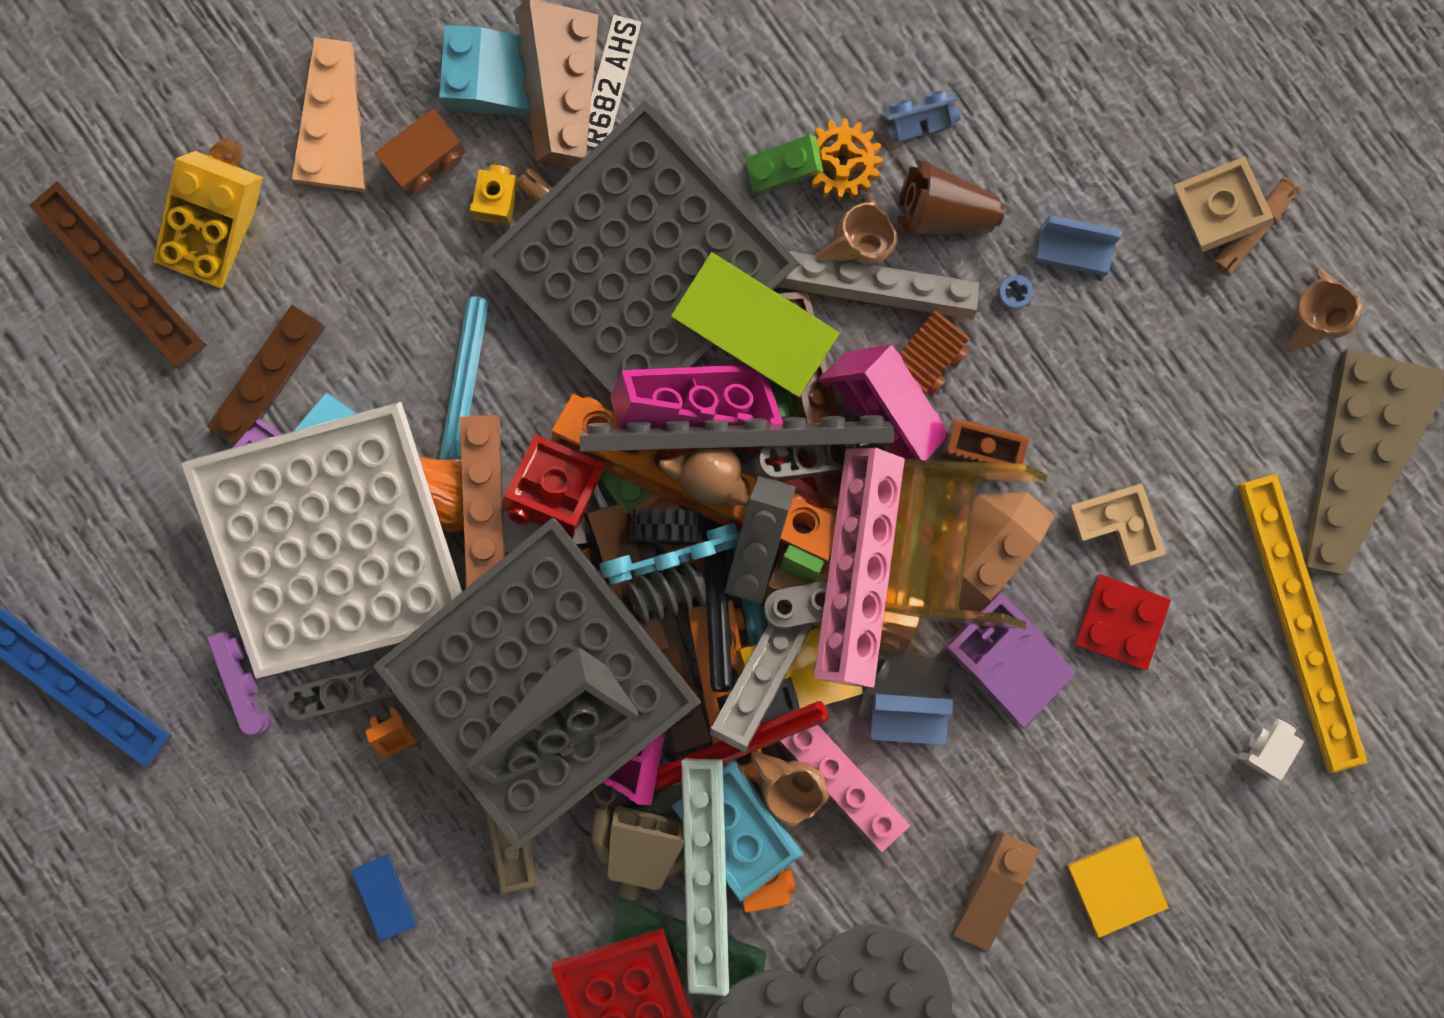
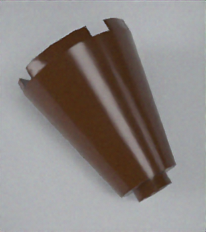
(945, 204)

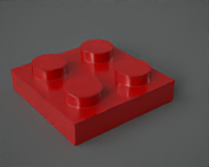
(1122, 622)

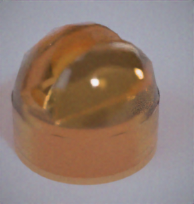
(223, 147)

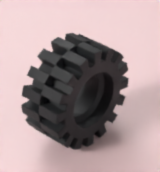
(664, 526)

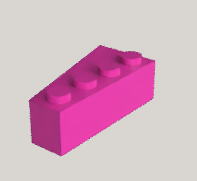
(694, 396)

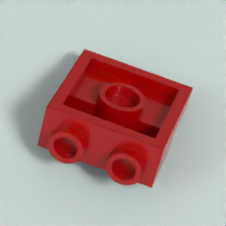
(552, 485)

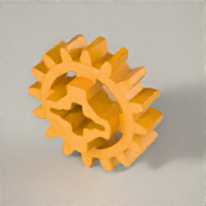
(856, 159)

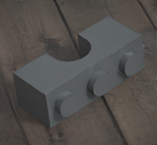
(759, 539)

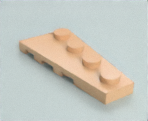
(329, 133)

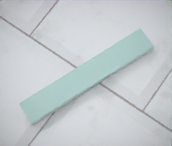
(705, 876)

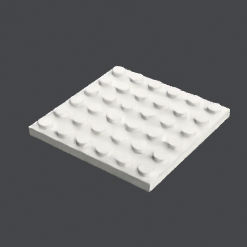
(324, 539)

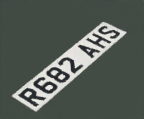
(611, 77)

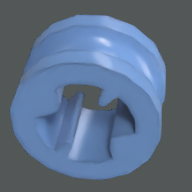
(1020, 281)

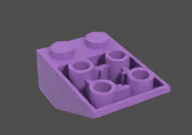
(1010, 663)

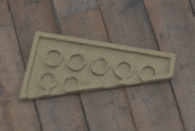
(1371, 433)

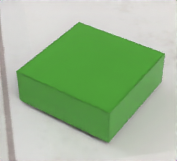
(801, 564)

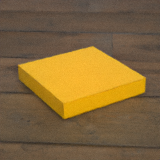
(1117, 886)

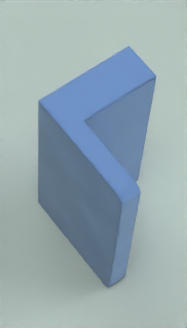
(1076, 245)
(910, 719)

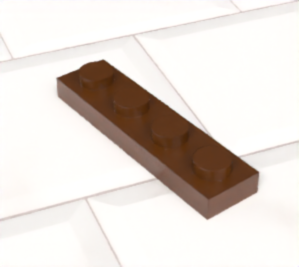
(266, 375)

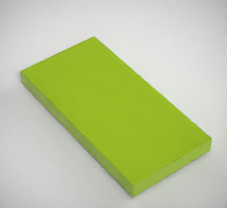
(755, 324)

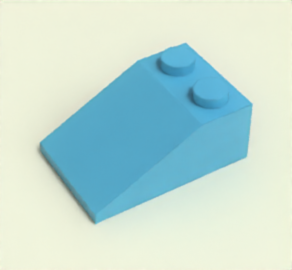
(482, 72)

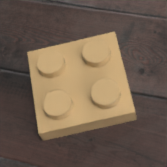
(1223, 204)

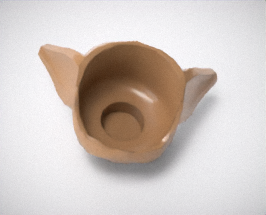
(862, 235)
(1324, 312)
(709, 475)
(791, 788)

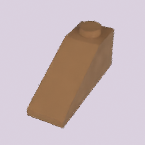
(995, 889)

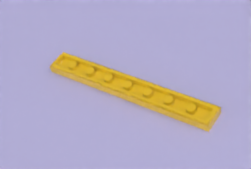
(1302, 624)

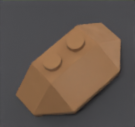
(1000, 540)

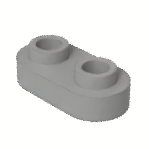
(802, 603)

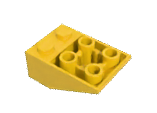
(206, 217)

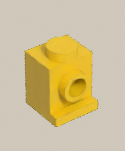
(496, 207)

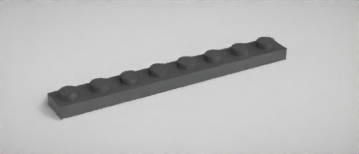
(753, 433)

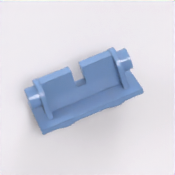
(934, 110)

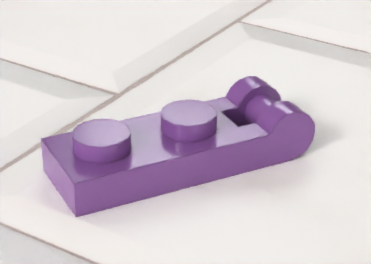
(238, 684)

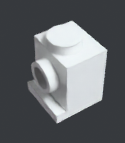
(1272, 749)

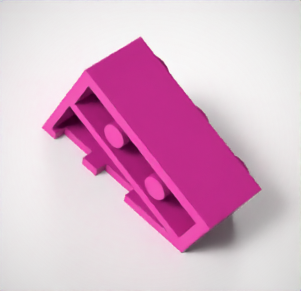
(880, 384)

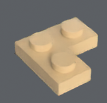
(1126, 514)

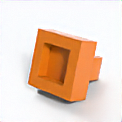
(390, 735)

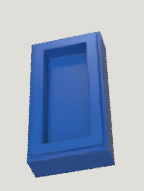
(384, 897)

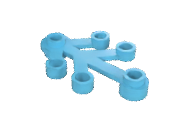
(720, 538)

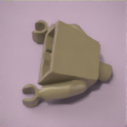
(636, 846)

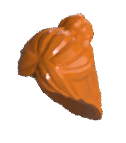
(445, 486)

